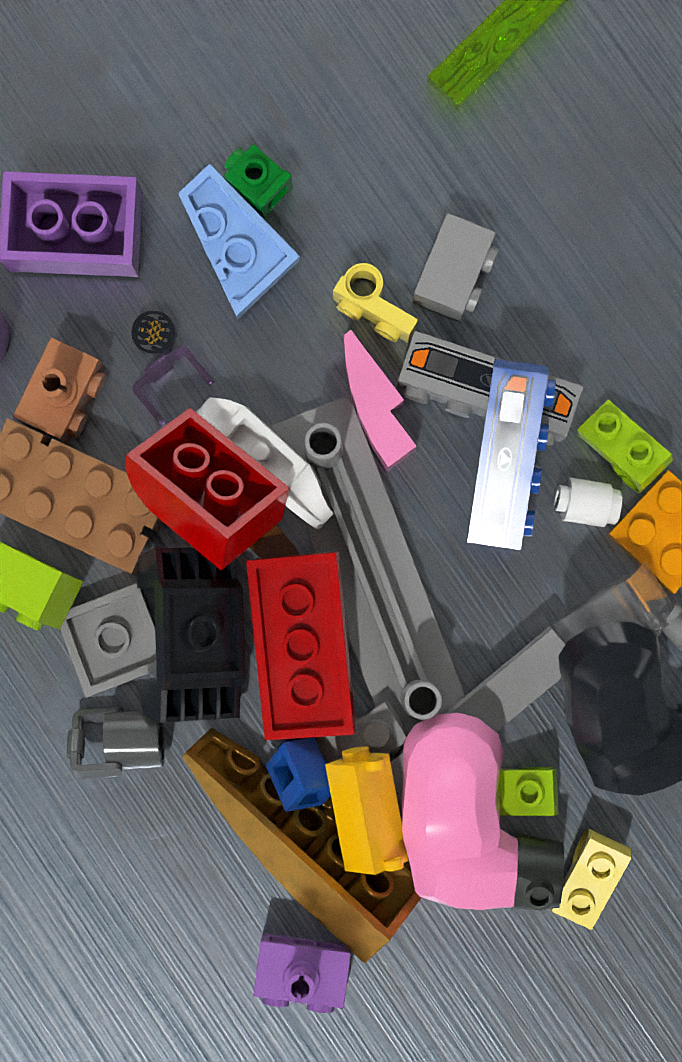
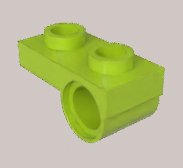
(625, 445)
(528, 791)

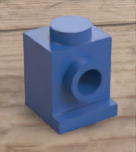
(299, 774)

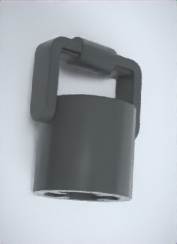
(128, 742)

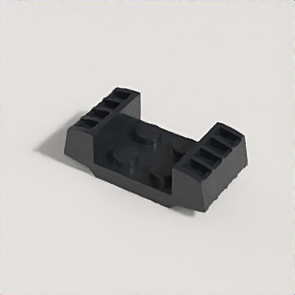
(195, 636)

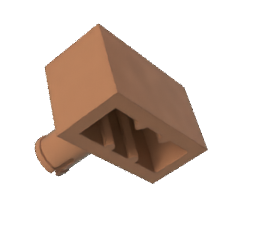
(61, 391)

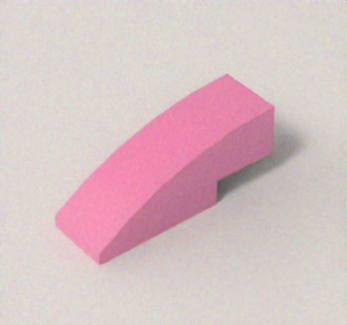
(375, 404)

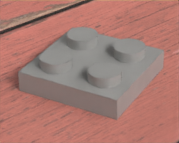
(111, 640)

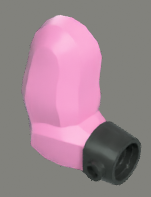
(454, 823)

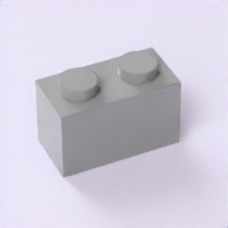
(454, 267)

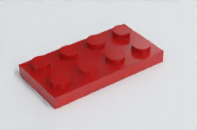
(301, 646)

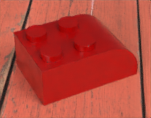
(206, 488)

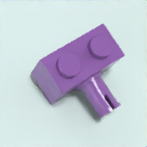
(302, 972)

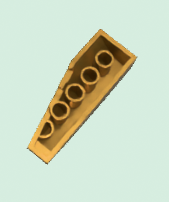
(302, 848)

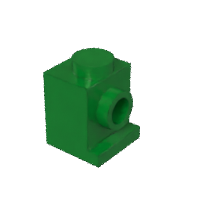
(261, 193)

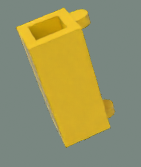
(366, 811)

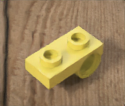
(389, 320)
(592, 877)

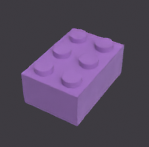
(70, 224)

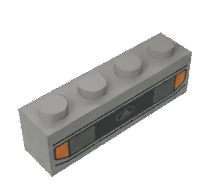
(463, 383)

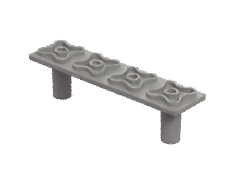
(382, 591)

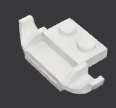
(269, 450)

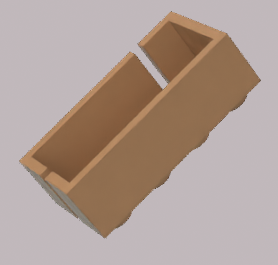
(72, 497)

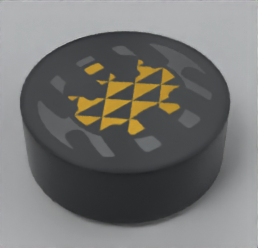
(153, 333)

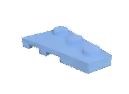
(237, 240)

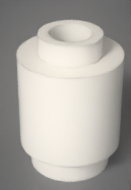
(588, 502)

